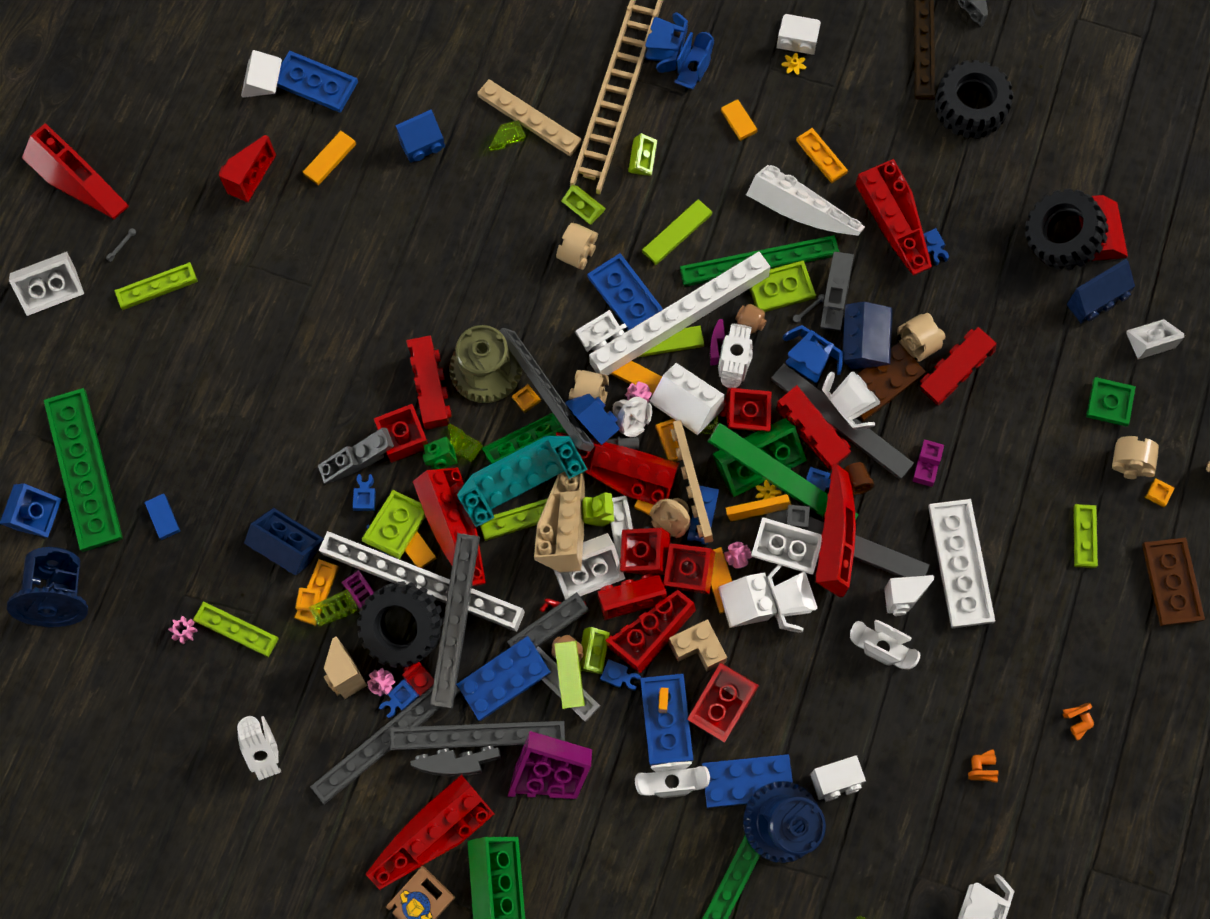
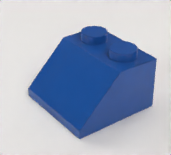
(420, 136)
(594, 417)
(30, 510)

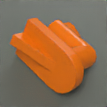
(1087, 722)
(987, 758)

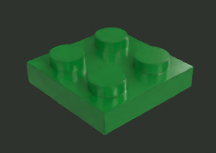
(1111, 401)

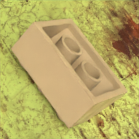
(341, 671)

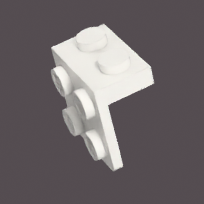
(798, 34)
(599, 330)

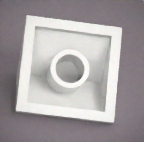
(261, 74)
(1154, 338)

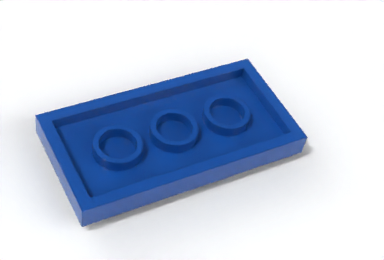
(315, 81)
(624, 291)
(504, 678)
(666, 733)
(737, 780)

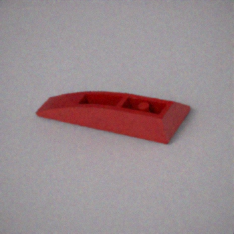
(70, 173)
(895, 213)
(630, 470)
(445, 513)
(837, 535)
(433, 831)

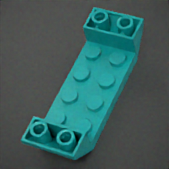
(518, 474)

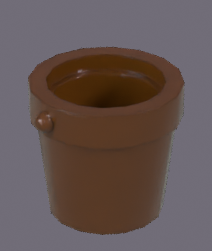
(859, 478)

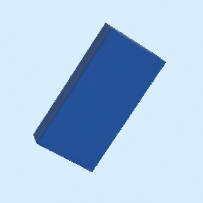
(162, 516)

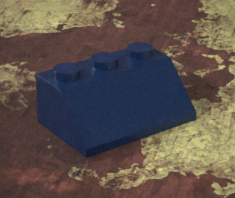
(1102, 292)
(867, 335)
(283, 541)

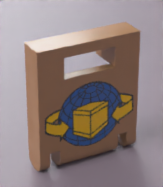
(417, 902)

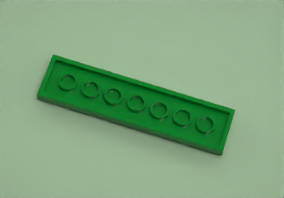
(83, 470)

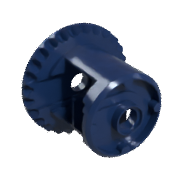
(58, 601)
(783, 822)

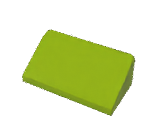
(642, 155)
(583, 204)
(593, 650)

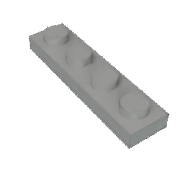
(552, 681)

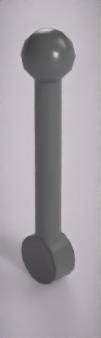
(111, 256)
(797, 318)

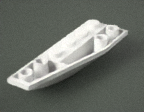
(799, 203)

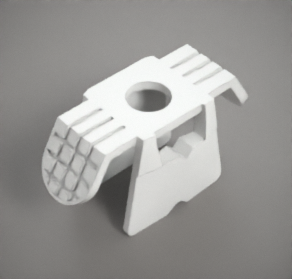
(734, 368)
(851, 398)
(791, 598)
(897, 655)
(252, 740)
(689, 780)
(985, 904)

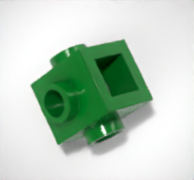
(440, 454)

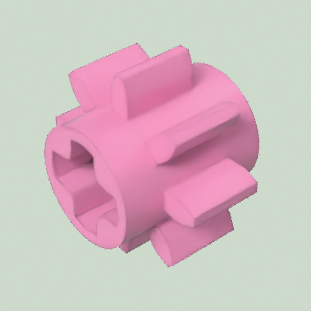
(638, 390)
(738, 555)
(186, 634)
(380, 682)

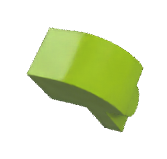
(598, 510)

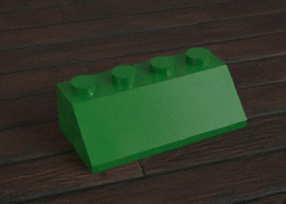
(522, 437)
(780, 443)
(496, 878)

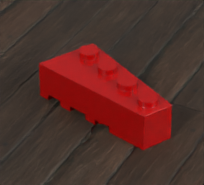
(958, 365)
(428, 382)
(813, 428)
(651, 631)

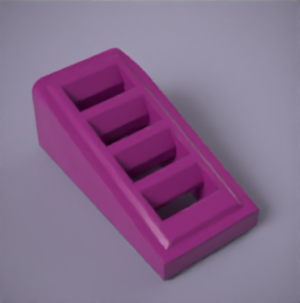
(351, 581)

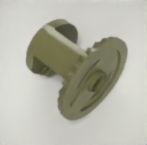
(484, 365)

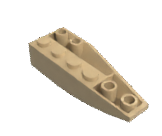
(562, 525)

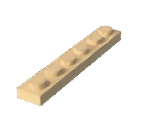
(529, 117)
(693, 489)

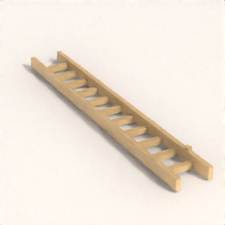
(593, 174)

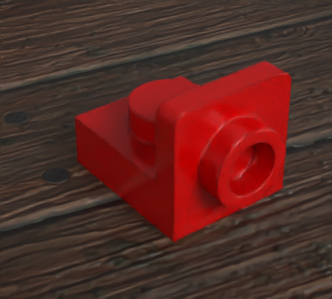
(418, 678)

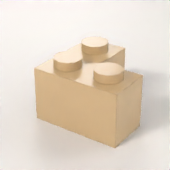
(699, 640)

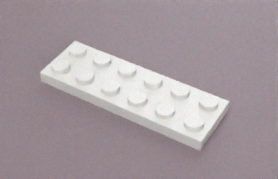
(961, 563)

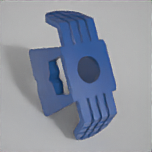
(662, 44)
(699, 53)
(809, 356)

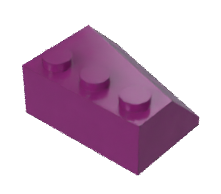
(550, 768)

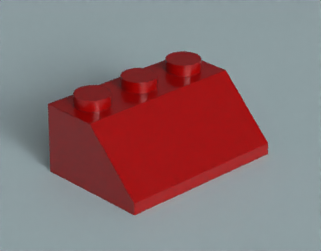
(1115, 244)
(631, 596)

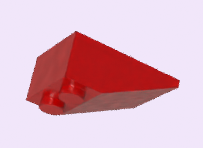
(247, 168)
(723, 702)

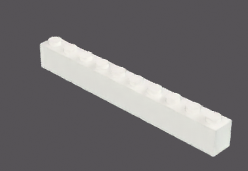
(680, 315)
(398, 570)

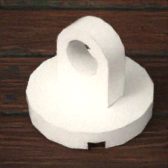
(632, 415)

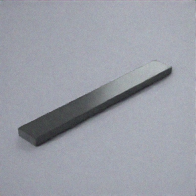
(547, 391)
(864, 439)
(869, 552)
(455, 620)
(471, 735)
(373, 748)

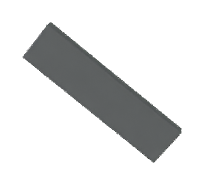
(553, 621)

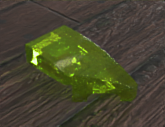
(507, 133)
(464, 445)

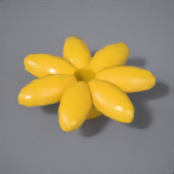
(794, 64)
(767, 491)

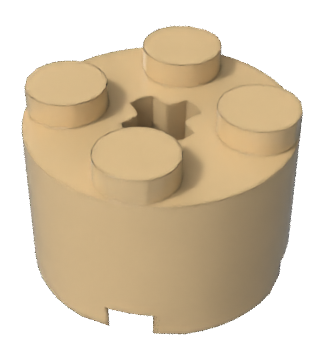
(577, 245)
(921, 336)
(589, 383)
(1135, 457)

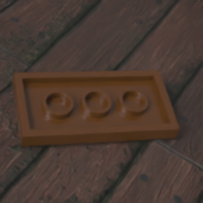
(891, 379)
(1173, 582)

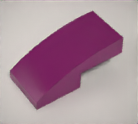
(717, 340)
(928, 463)

